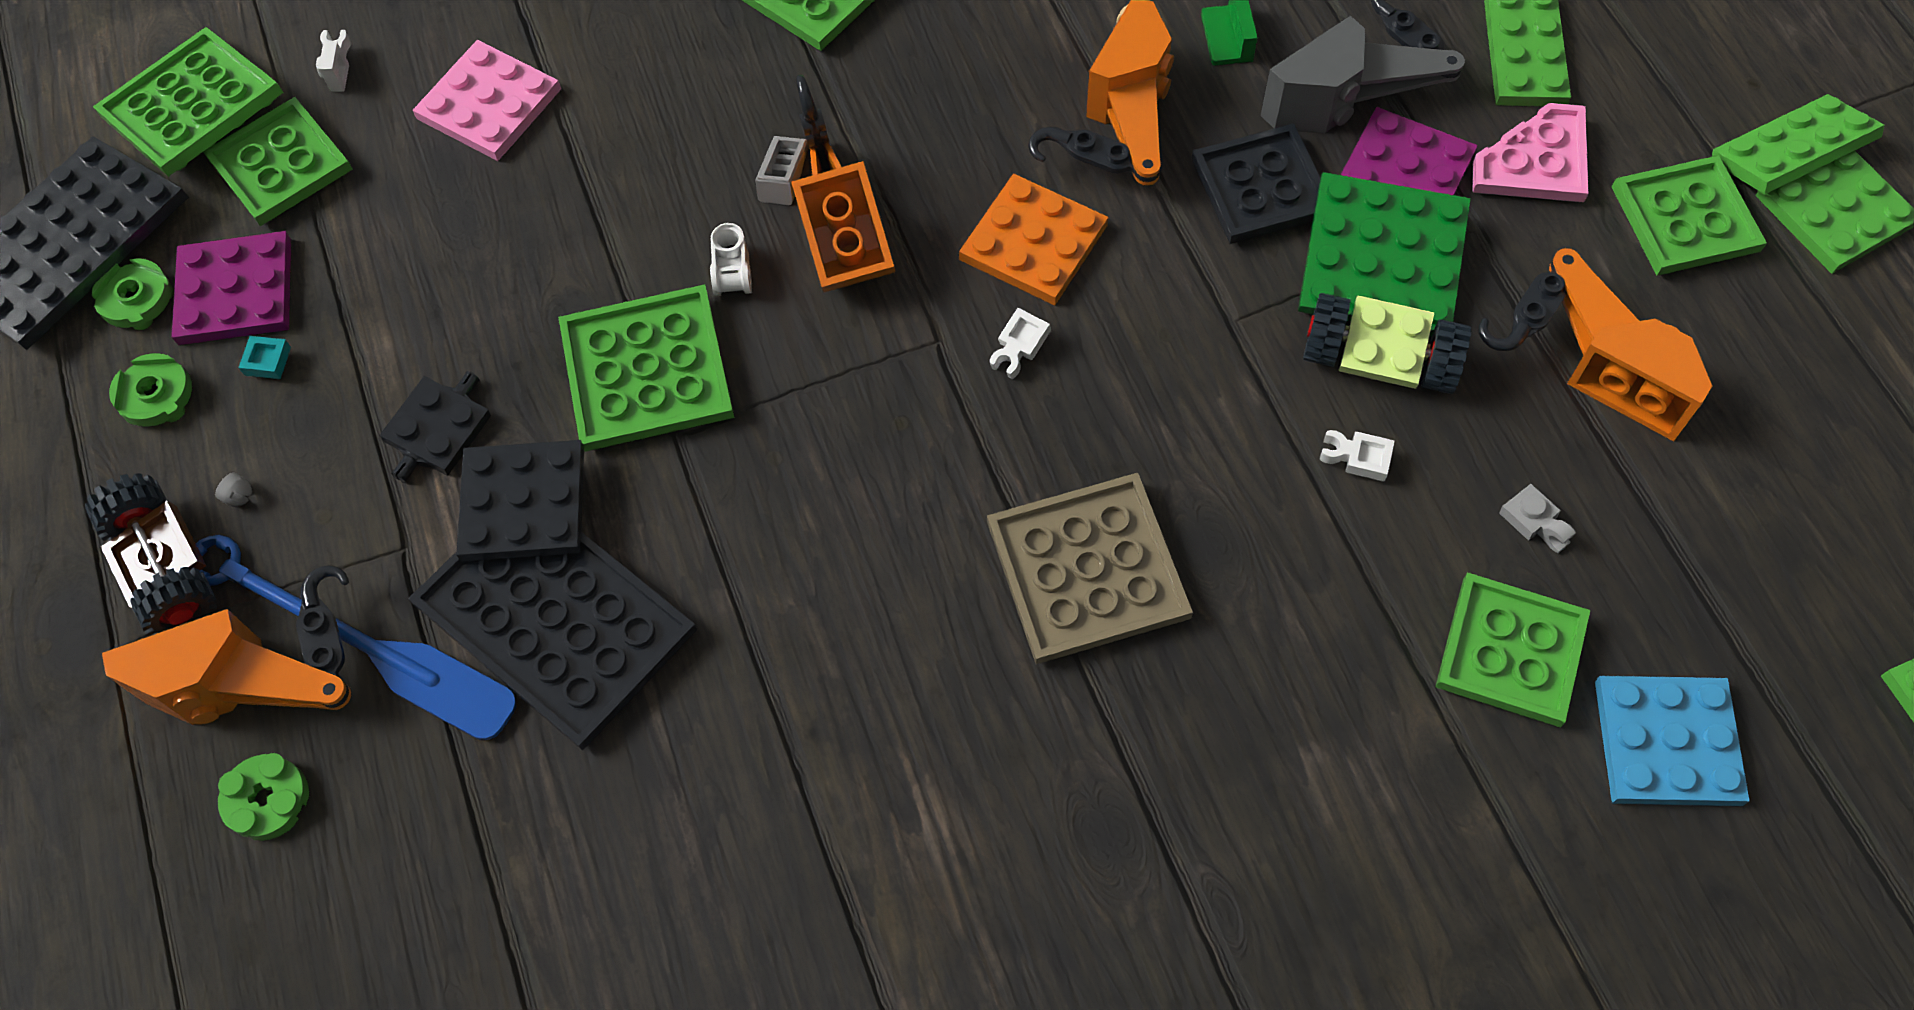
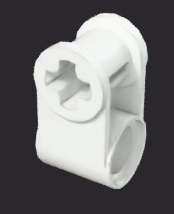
(729, 266)

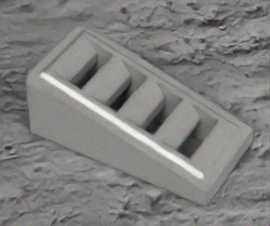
(779, 170)

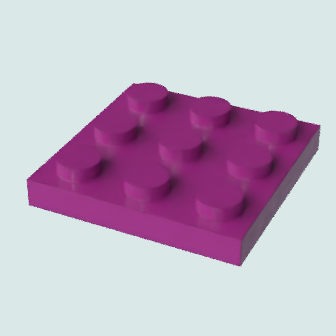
(1409, 154)
(232, 288)

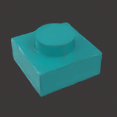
(264, 357)

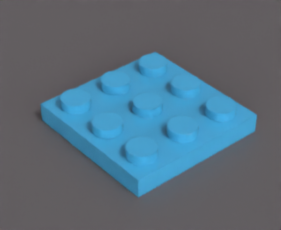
(1671, 741)

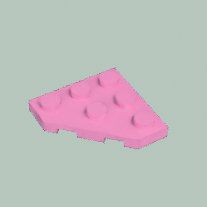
(1538, 157)

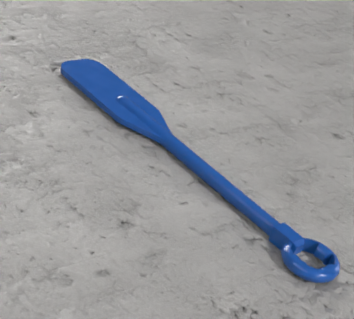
(410, 669)

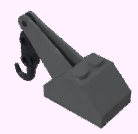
(1339, 68)

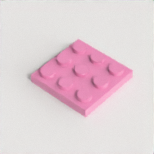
(487, 100)

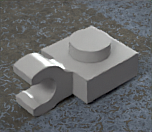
(1535, 514)

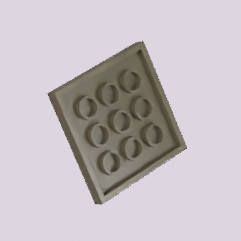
(1088, 568)

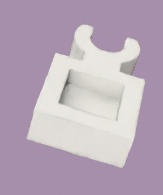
(1021, 337)
(1364, 455)

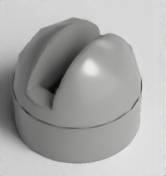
(233, 490)

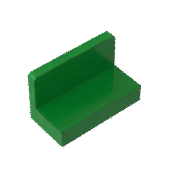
(1230, 32)

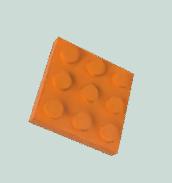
(1033, 239)

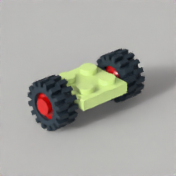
(1388, 342)

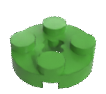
(142, 307)
(164, 404)
(243, 783)

